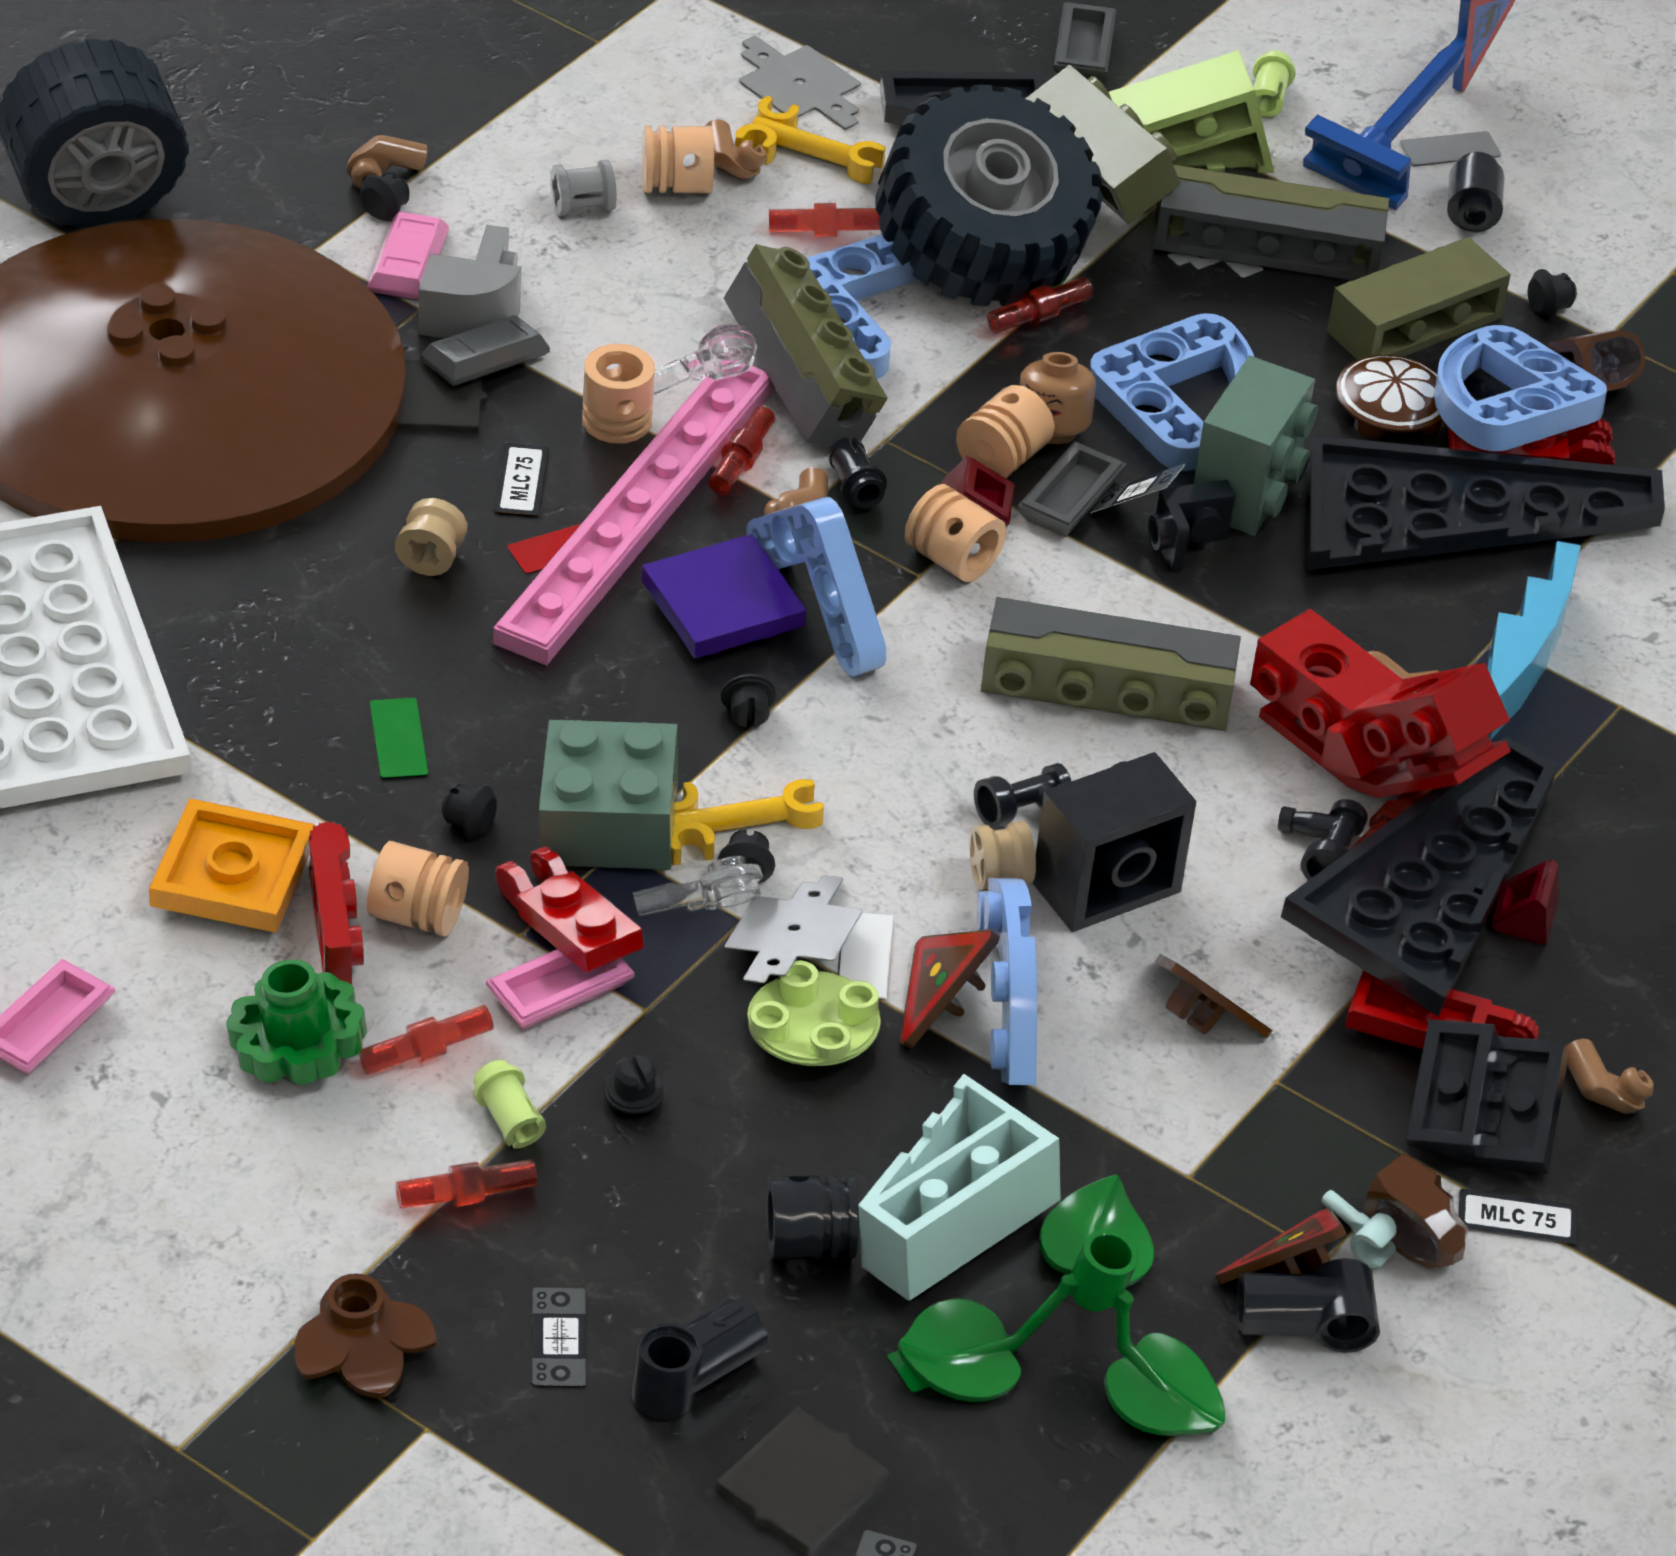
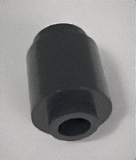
(1476, 192)

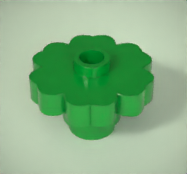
(296, 1024)

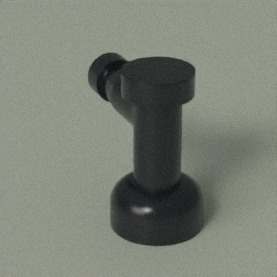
(999, 800)
(1334, 829)

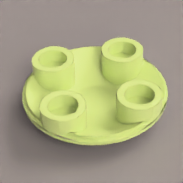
(814, 1016)

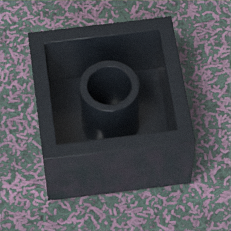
(1113, 841)

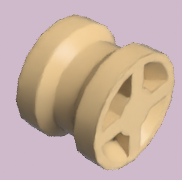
(431, 536)
(1002, 853)

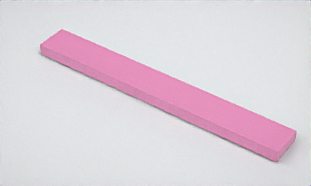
(629, 516)

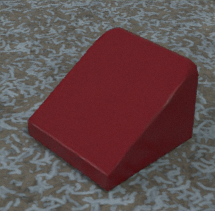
(982, 487)

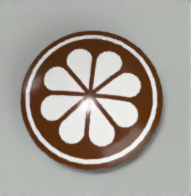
(1389, 396)

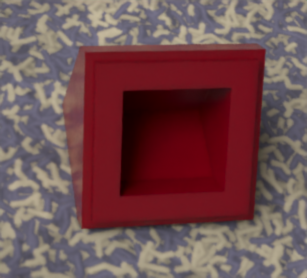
(1529, 903)

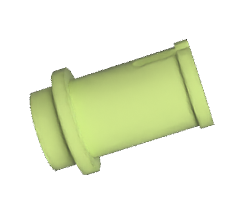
(1272, 76)
(502, 1091)

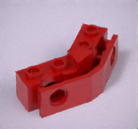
(1369, 722)

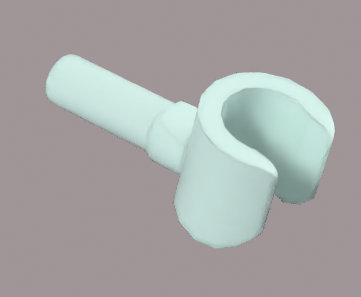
(1372, 1236)

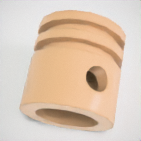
(664, 156)
(621, 398)
(1006, 430)
(946, 528)
(417, 888)

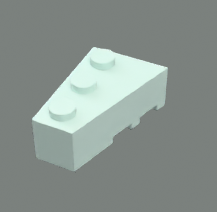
(957, 1191)

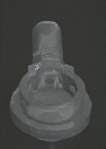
(721, 354)
(726, 885)

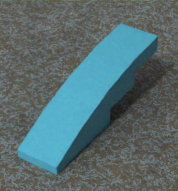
(1526, 641)

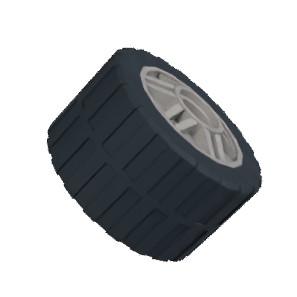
(92, 133)

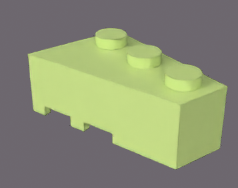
(1204, 114)

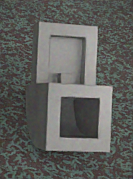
(468, 292)

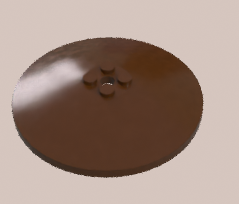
(248, 412)

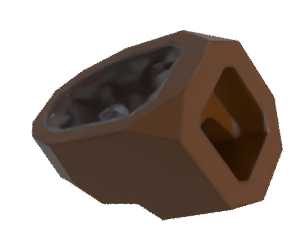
(1609, 355)
(1422, 1211)

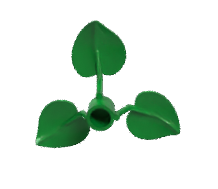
(1103, 1250)

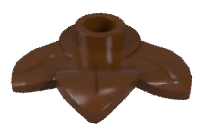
(362, 1344)

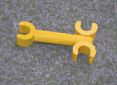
(781, 129)
(698, 826)

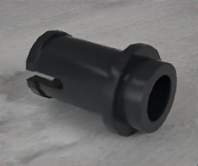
(861, 482)

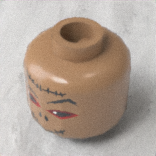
(1066, 390)

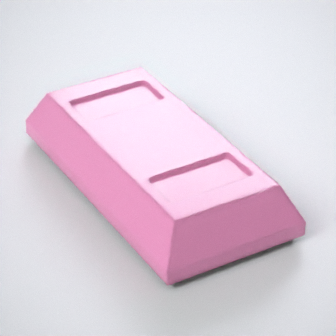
(406, 254)
(553, 986)
(49, 1014)

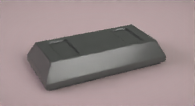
(1085, 39)
(484, 350)
(1070, 488)

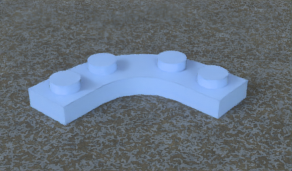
(1013, 978)

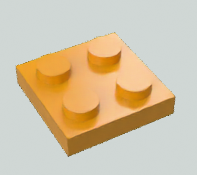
(231, 865)

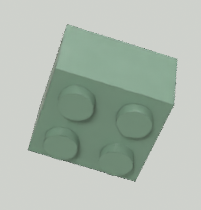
(1258, 439)
(609, 793)

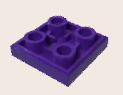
(723, 596)

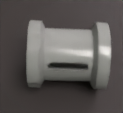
(583, 187)

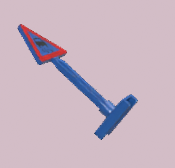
(1366, 159)

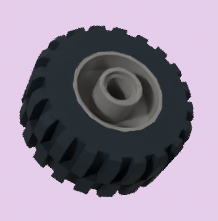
(988, 194)

